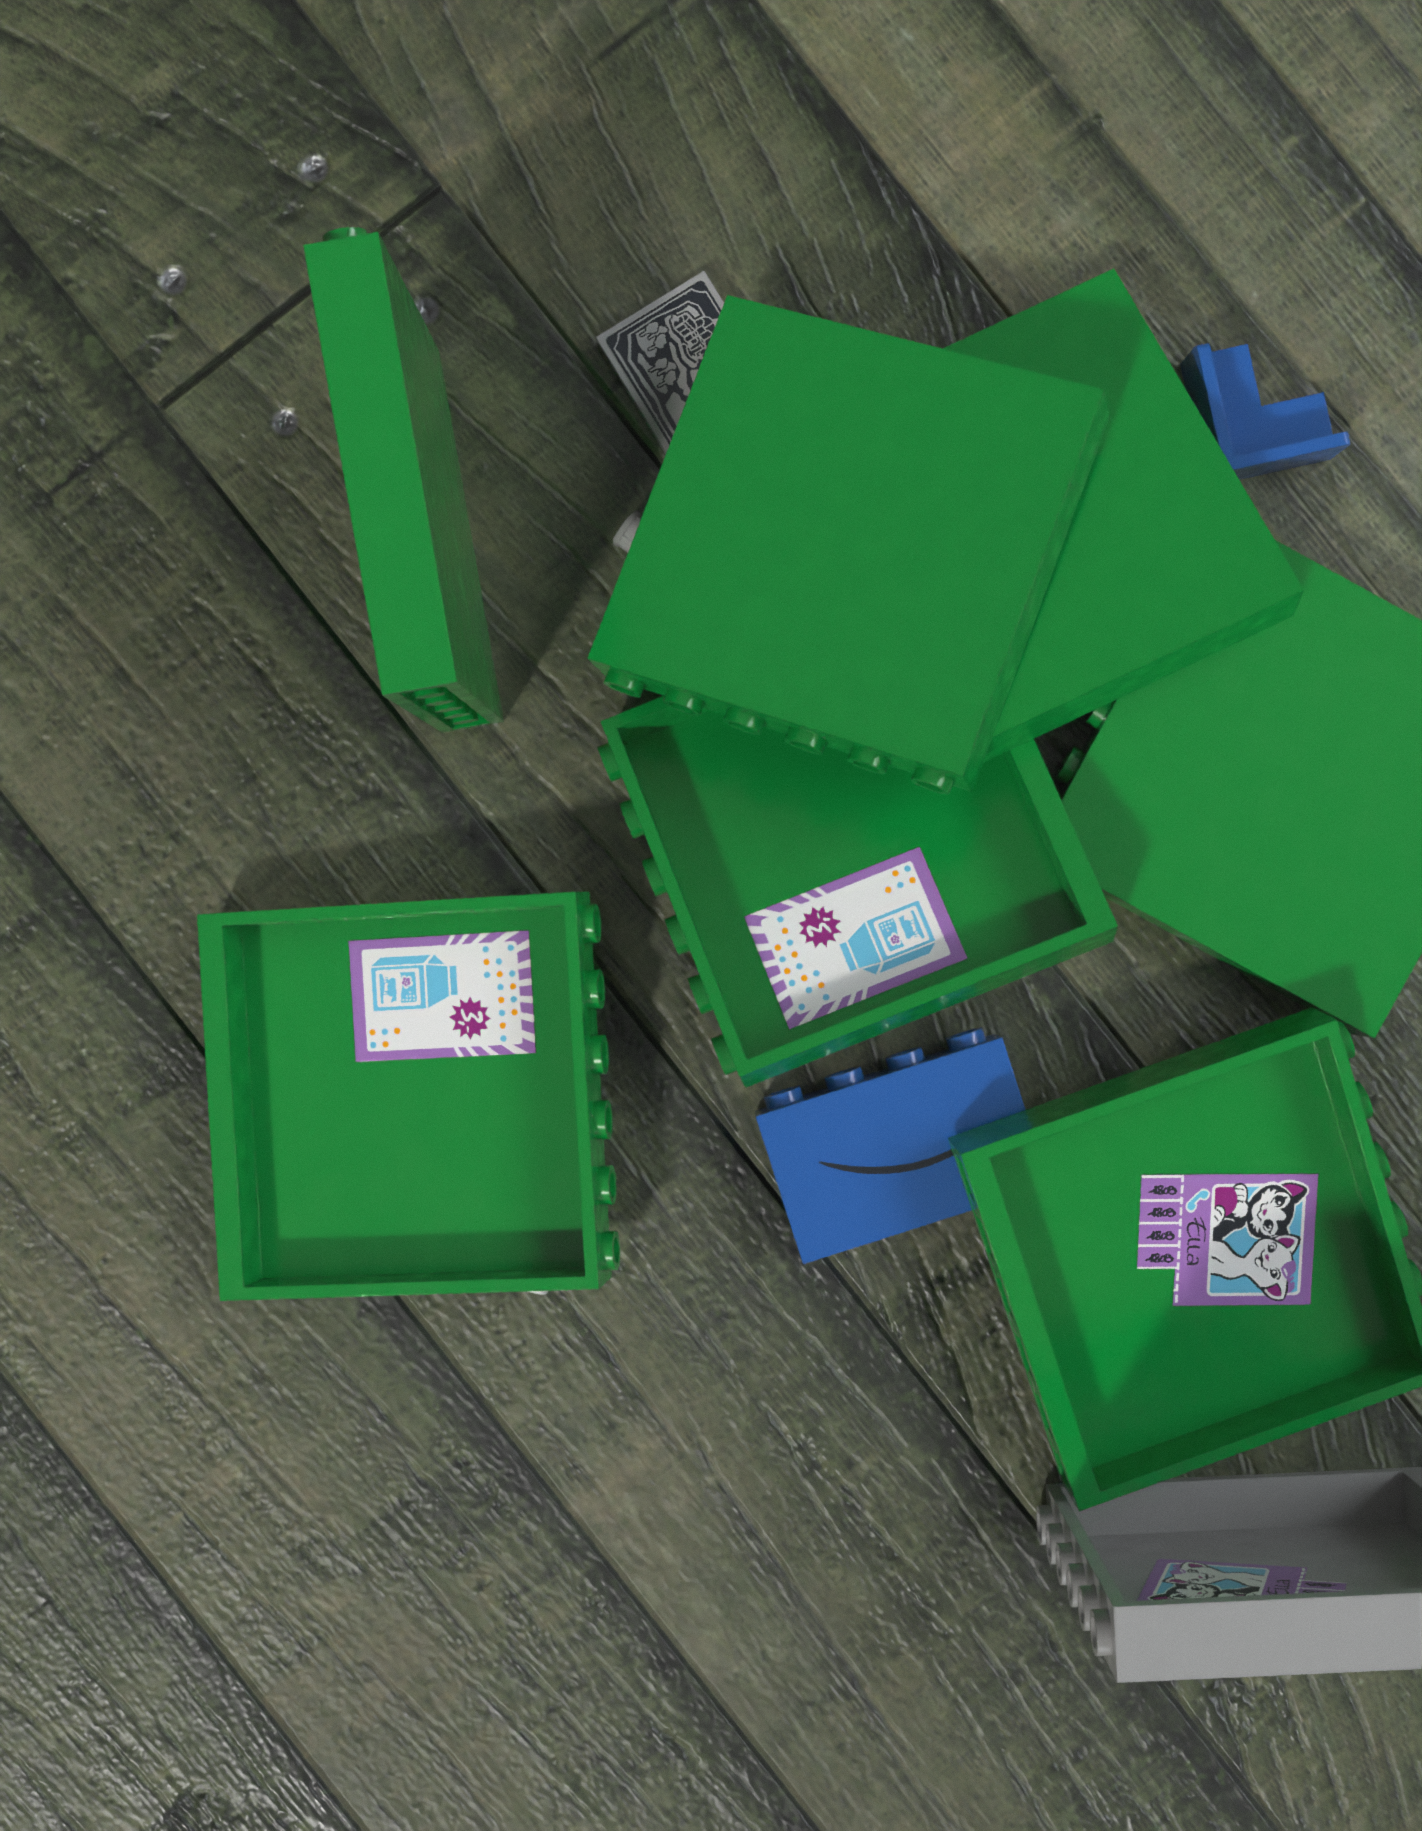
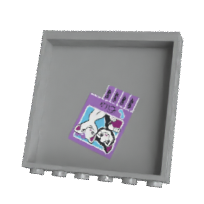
(1246, 1573)

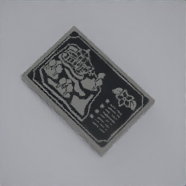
(661, 351)

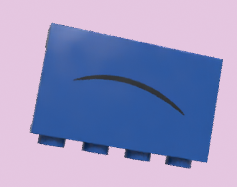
(875, 1146)

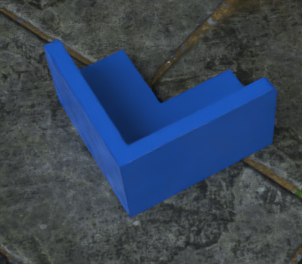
(1252, 435)

